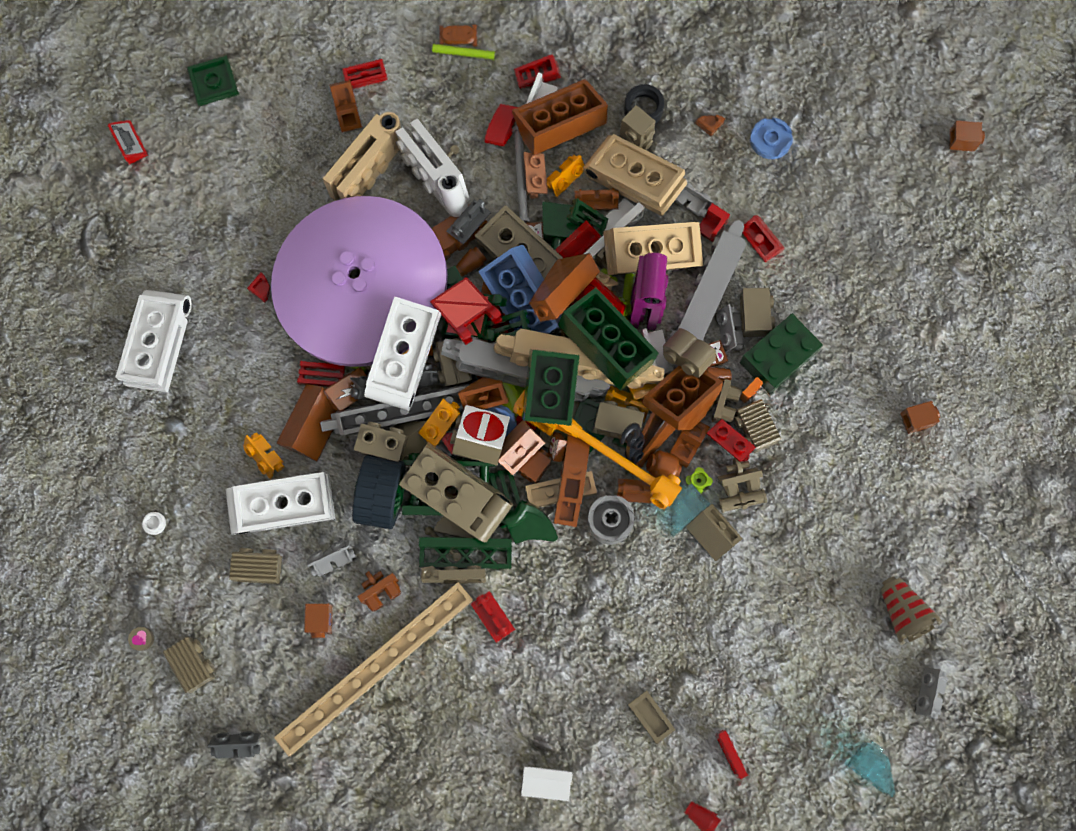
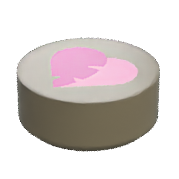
(141, 638)

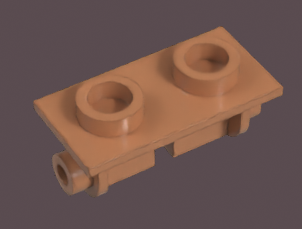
(535, 174)

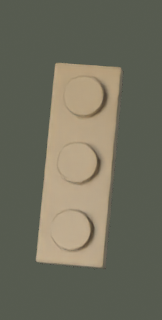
(546, 492)

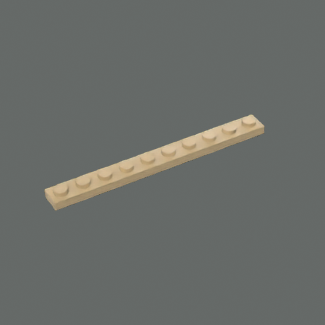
(373, 669)

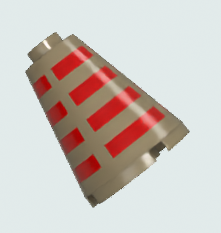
(907, 611)

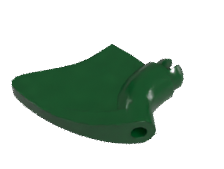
(528, 523)

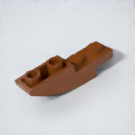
(571, 482)

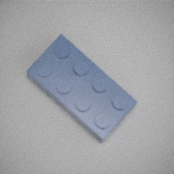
(517, 279)

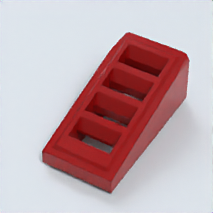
(547, 76)

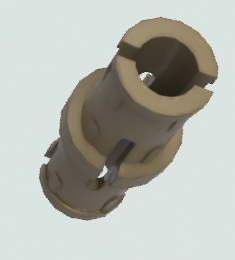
(742, 500)

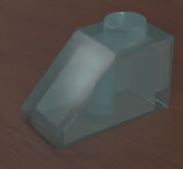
(686, 507)
(873, 767)

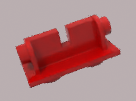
(731, 440)
(492, 616)

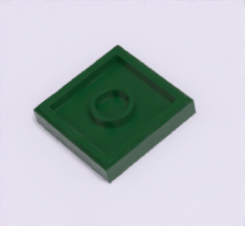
(212, 80)

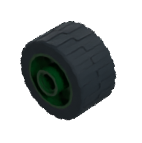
(378, 492)

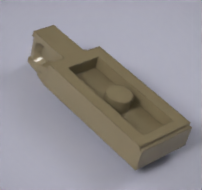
(452, 575)

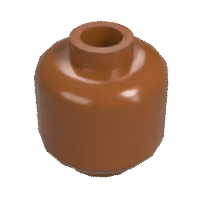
(663, 464)

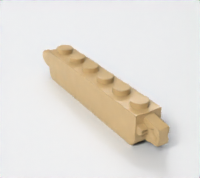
(519, 346)

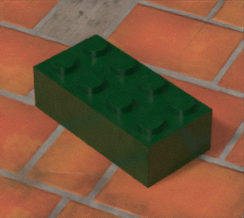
(607, 338)

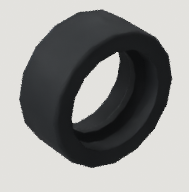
(649, 91)

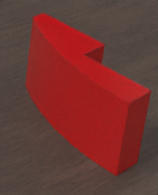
(500, 126)

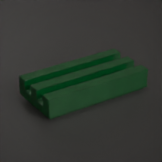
(575, 216)
(524, 323)
(500, 474)

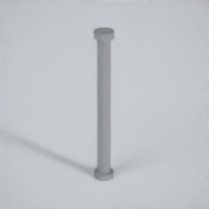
(520, 169)

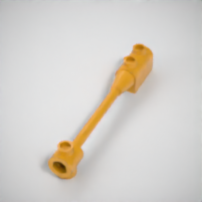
(662, 488)

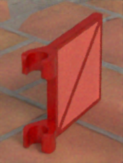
(464, 305)

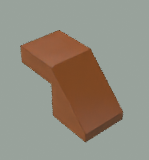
(345, 106)

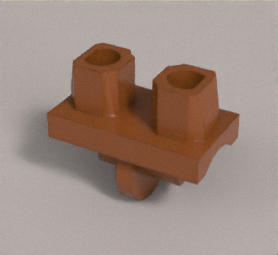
(370, 596)

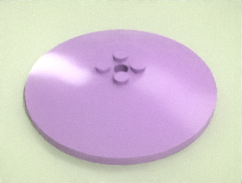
(345, 316)

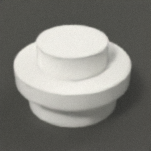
(154, 523)

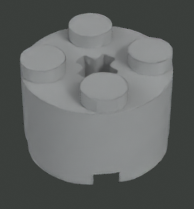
(610, 506)

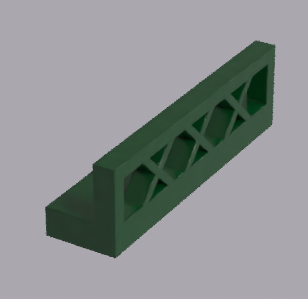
(460, 544)

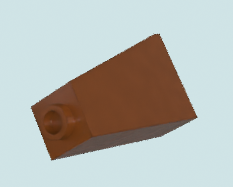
(562, 285)

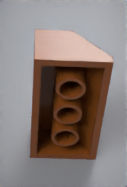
(560, 116)

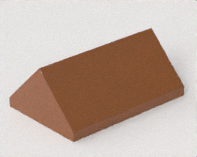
(303, 429)

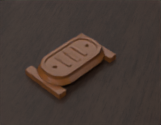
(458, 35)

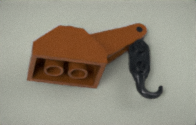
(678, 401)

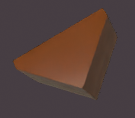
(484, 394)

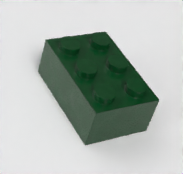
(781, 353)
(550, 387)

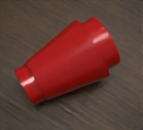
(702, 817)

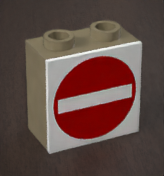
(479, 434)

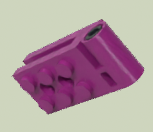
(649, 290)

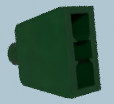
(555, 225)

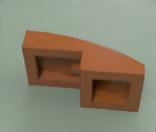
(688, 443)

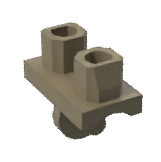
(727, 393)
(749, 476)

